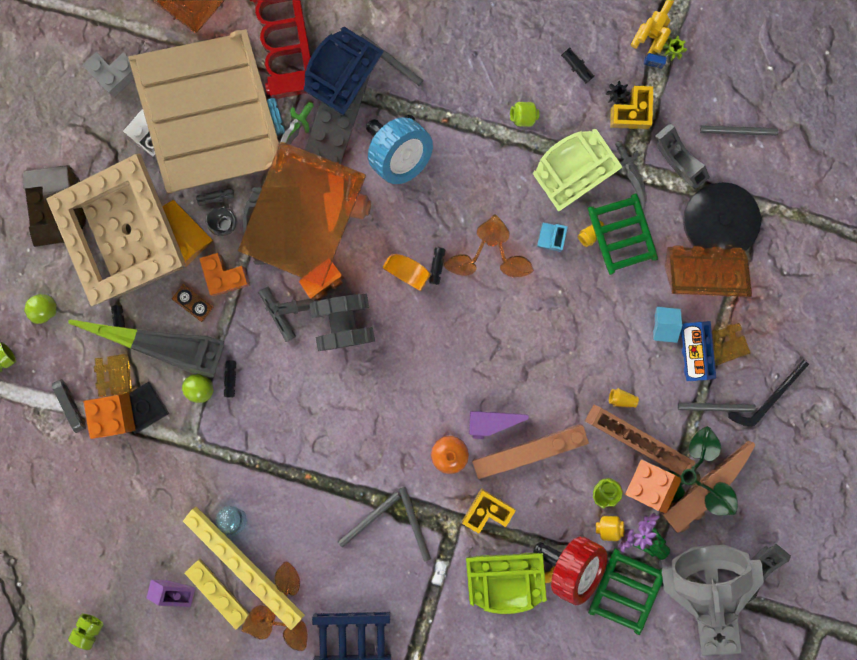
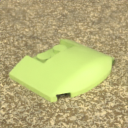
(575, 167)

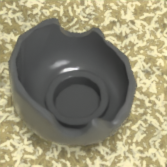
(221, 221)

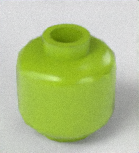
(524, 114)

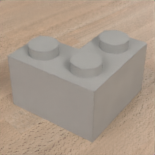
(111, 77)

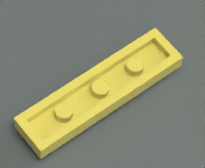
(217, 594)

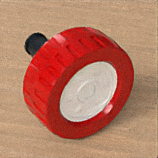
(576, 568)

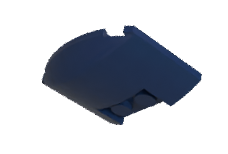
(340, 69)

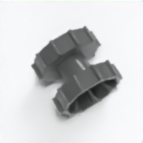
(342, 322)

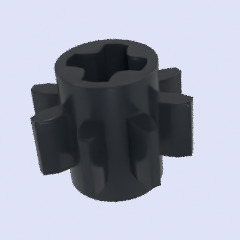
(622, 90)

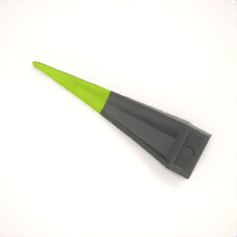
(188, 352)

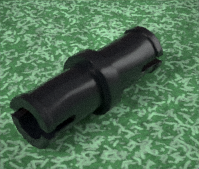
(577, 65)

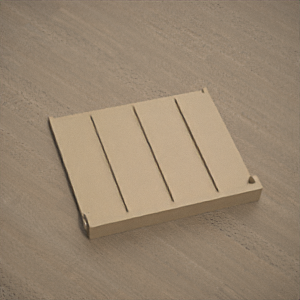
(205, 111)

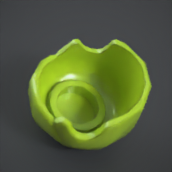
(40, 308)
(197, 388)
(607, 493)

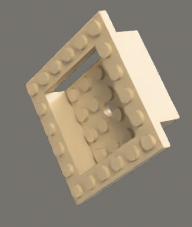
(110, 202)

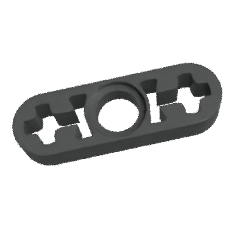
(68, 405)

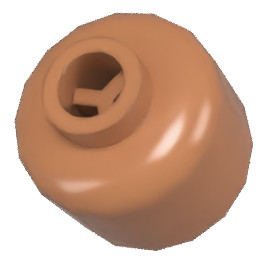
(362, 207)

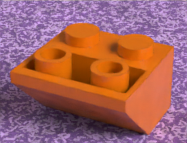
(318, 292)

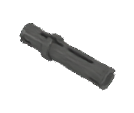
(280, 321)

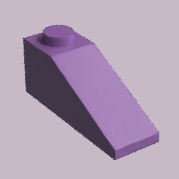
(489, 423)

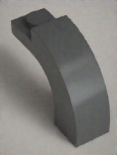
(679, 157)
(771, 560)

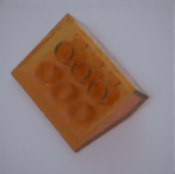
(708, 271)

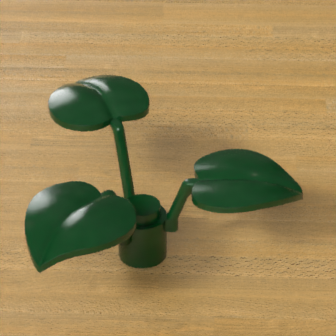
(722, 498)

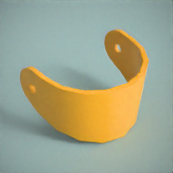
(407, 270)

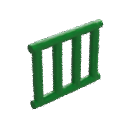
(606, 249)
(602, 591)

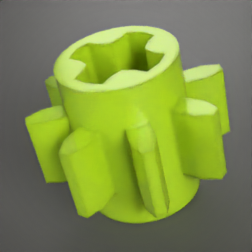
(679, 46)

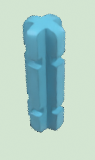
(276, 116)

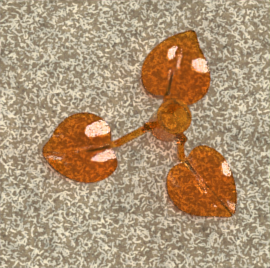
(492, 233)
(261, 618)

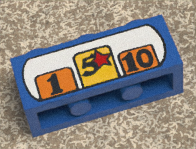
(698, 351)

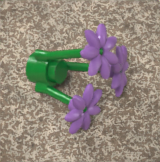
(657, 548)

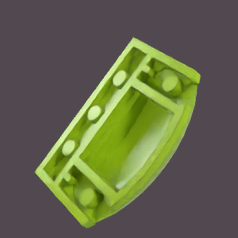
(506, 582)

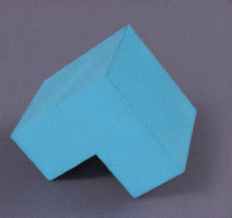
(552, 237)
(667, 324)

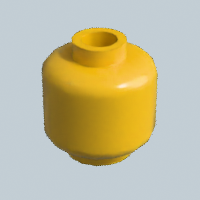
(610, 528)

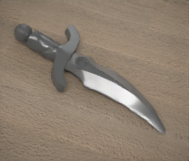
(632, 171)

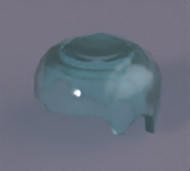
(231, 520)

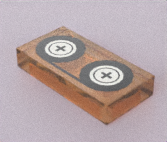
(192, 303)

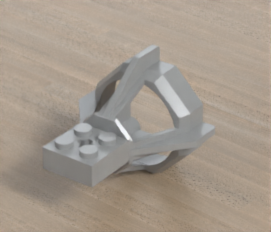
(714, 603)

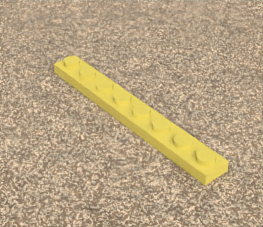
(243, 568)

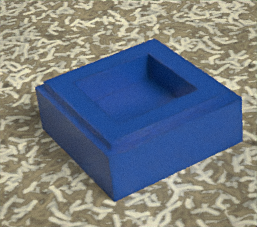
(655, 60)

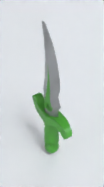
(299, 120)

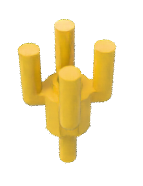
(656, 29)

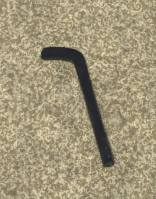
(752, 421)

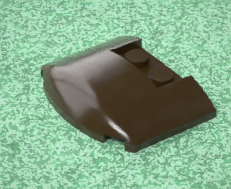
(40, 185)

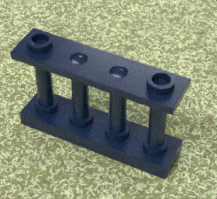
(361, 620)

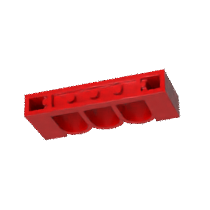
(290, 83)

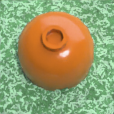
(449, 455)

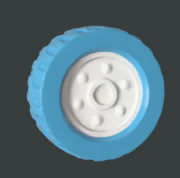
(398, 149)

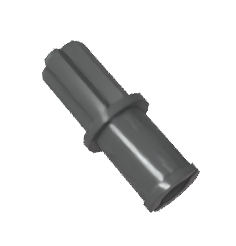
(293, 307)

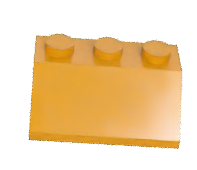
(187, 232)

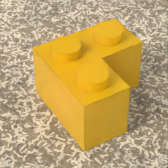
(637, 114)
(487, 506)

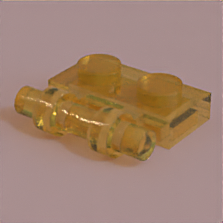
(730, 349)
(119, 375)

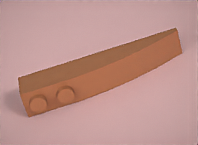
(638, 440)
(531, 451)
(692, 504)

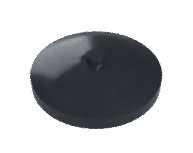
(722, 217)

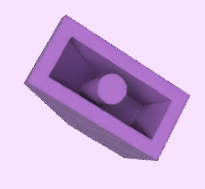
(170, 593)

